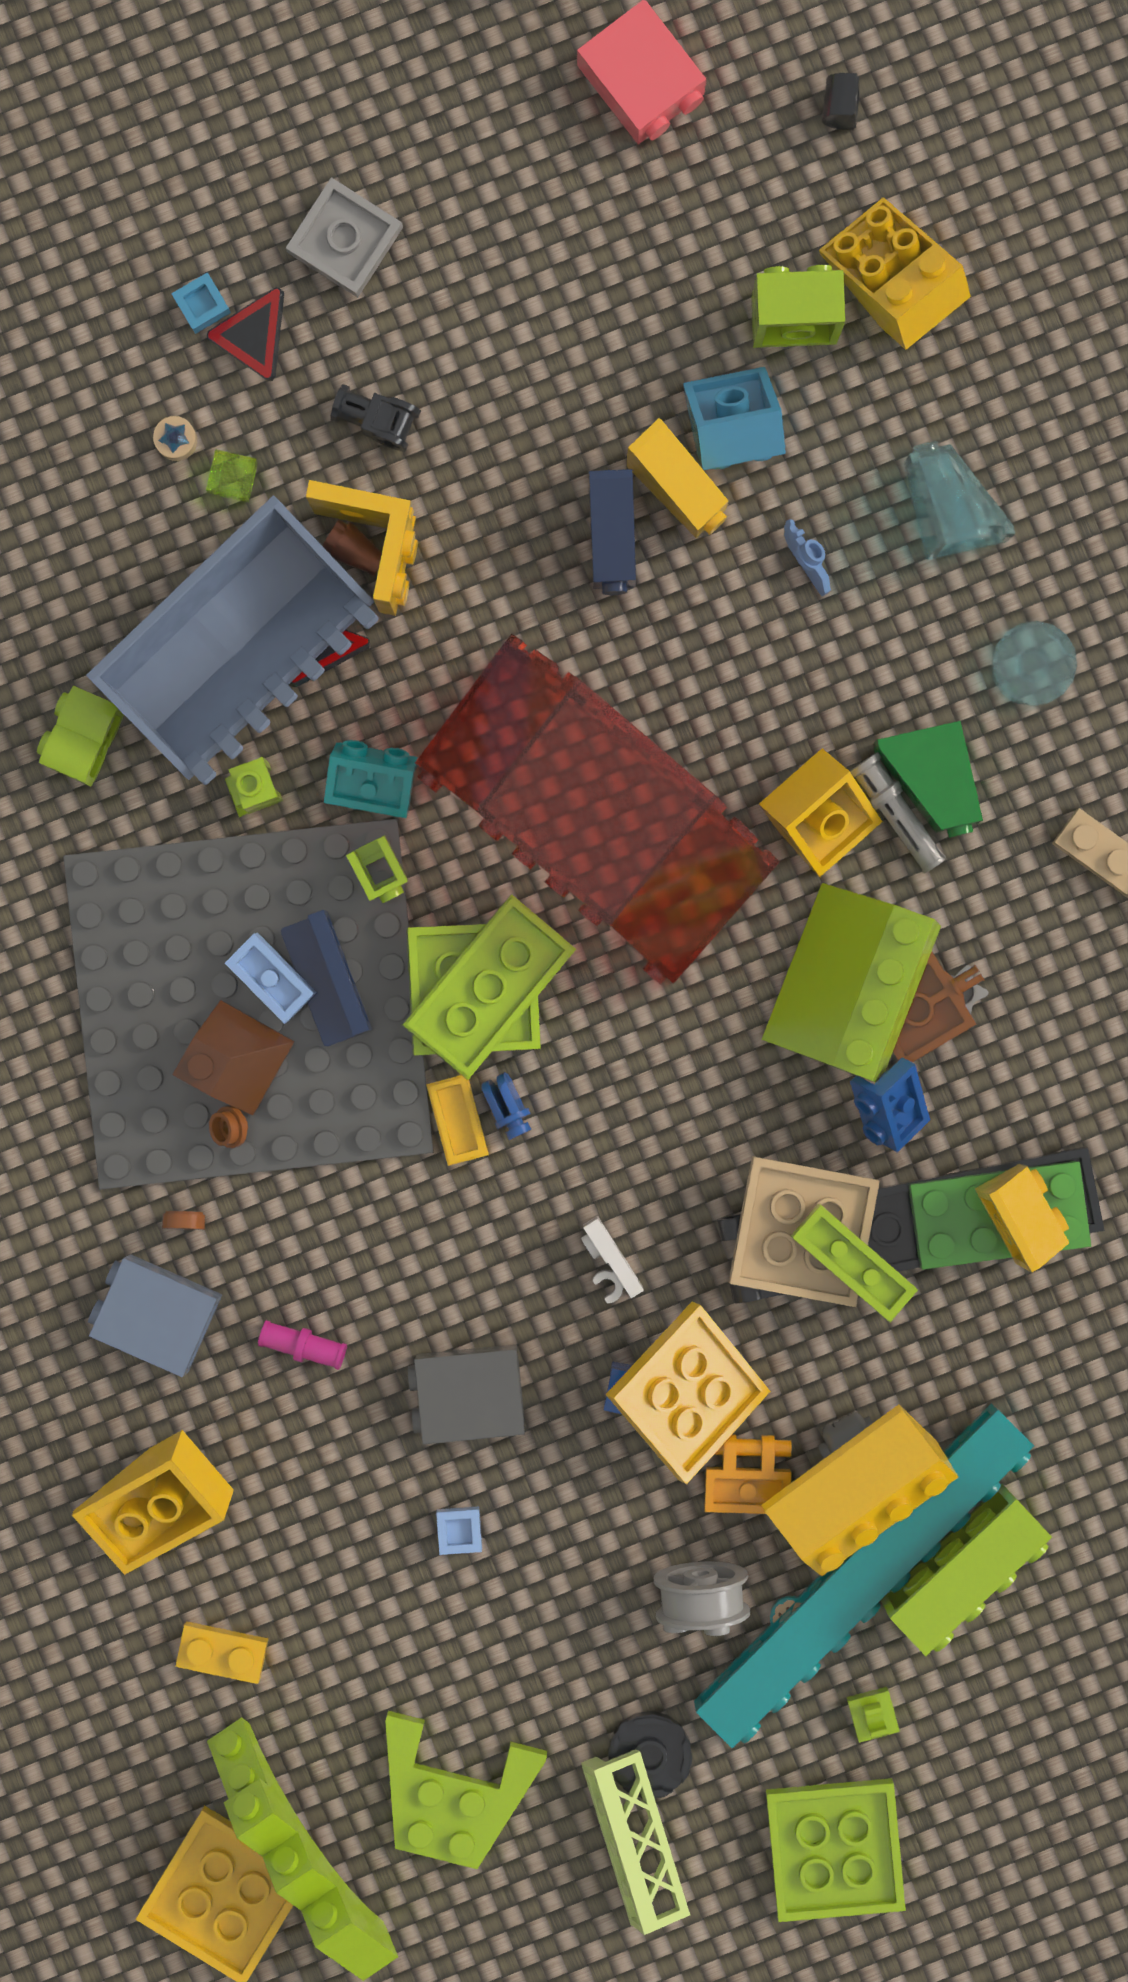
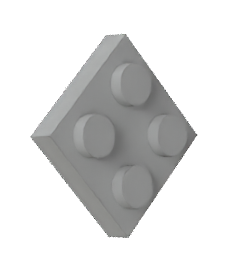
(344, 237)

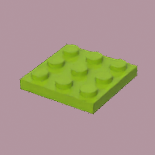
(431, 955)
(835, 1850)

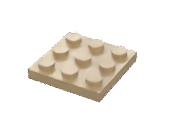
(774, 1206)

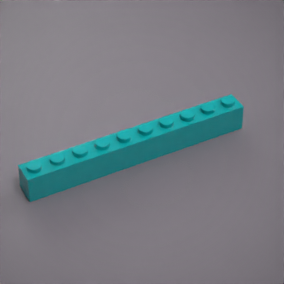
(842, 1597)

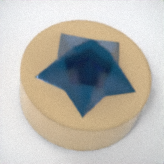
(175, 438)

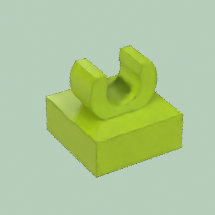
(873, 1714)

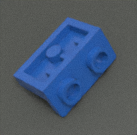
(893, 1106)

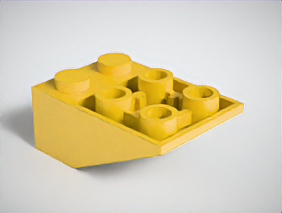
(897, 272)

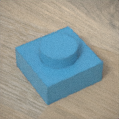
(201, 303)

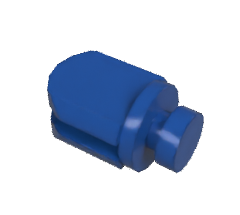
(499, 1109)

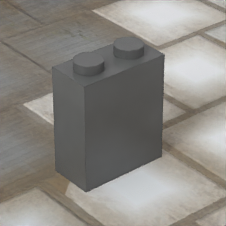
(467, 1394)

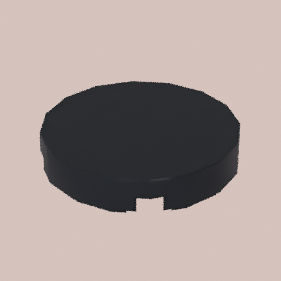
(662, 1747)

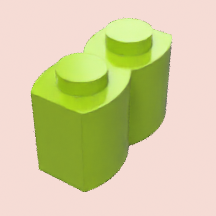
(80, 736)

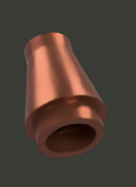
(352, 548)

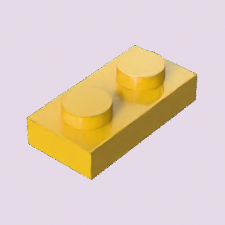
(222, 1652)

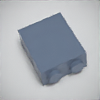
(153, 1314)

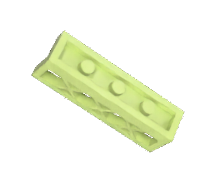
(620, 1844)

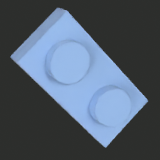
(270, 977)

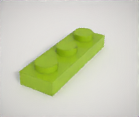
(854, 1262)

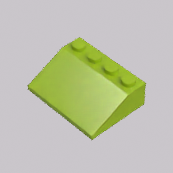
(851, 982)

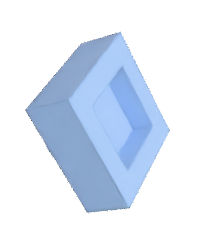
(459, 1530)

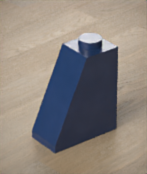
(612, 530)

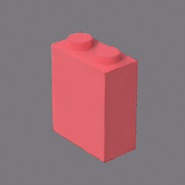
(642, 72)

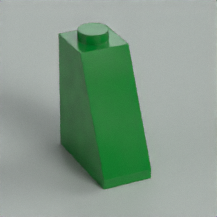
(935, 775)

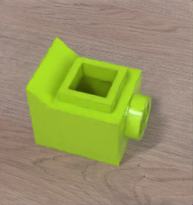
(252, 787)
(370, 853)

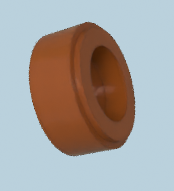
(183, 1220)

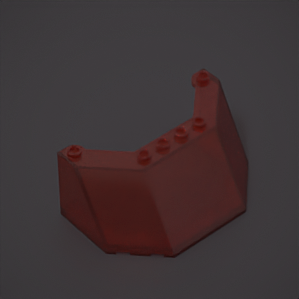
(596, 809)

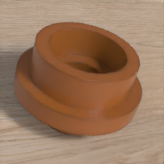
(228, 1127)

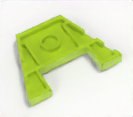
(449, 1812)

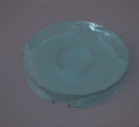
(1033, 663)

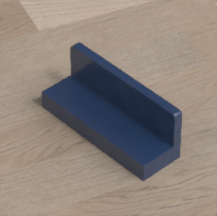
(323, 966)

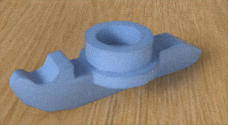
(809, 555)

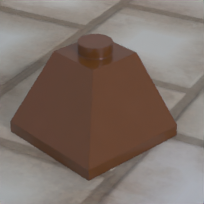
(234, 1058)

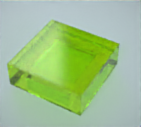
(231, 475)

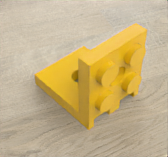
(378, 511)

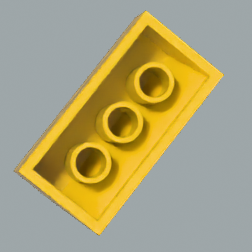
(860, 1490)

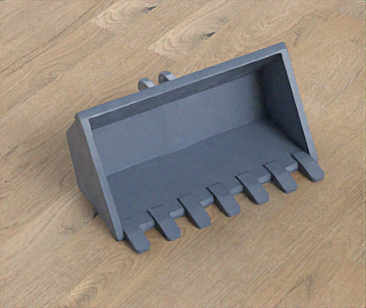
(233, 640)

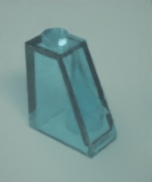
(952, 504)

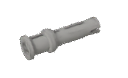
(886, 796)

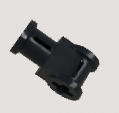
(380, 418)

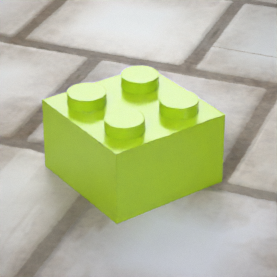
(798, 307)

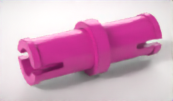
(302, 1345)

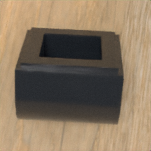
(841, 101)

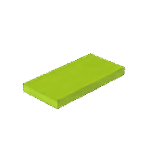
(489, 987)

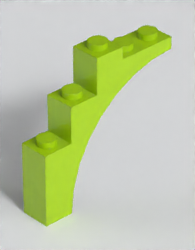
(298, 1869)

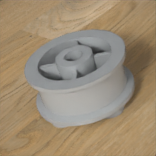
(701, 1597)

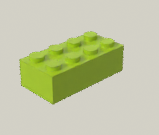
(966, 1571)

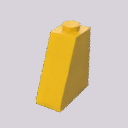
(677, 479)

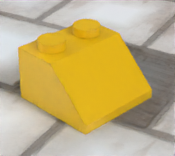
(821, 811)
(1023, 1216)

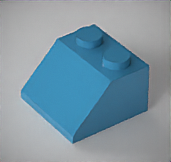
(735, 418)

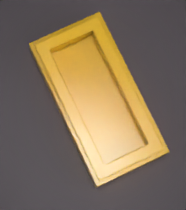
(457, 1119)

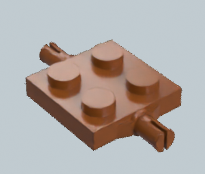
(936, 1011)

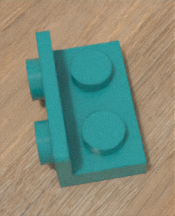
(370, 778)

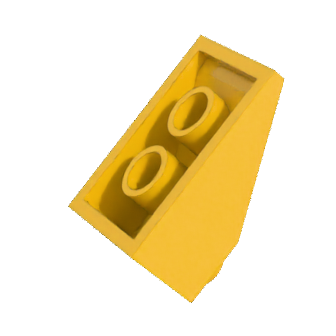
(155, 1503)

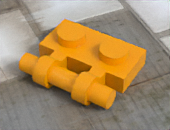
(746, 1489)

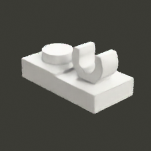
(601, 1243)

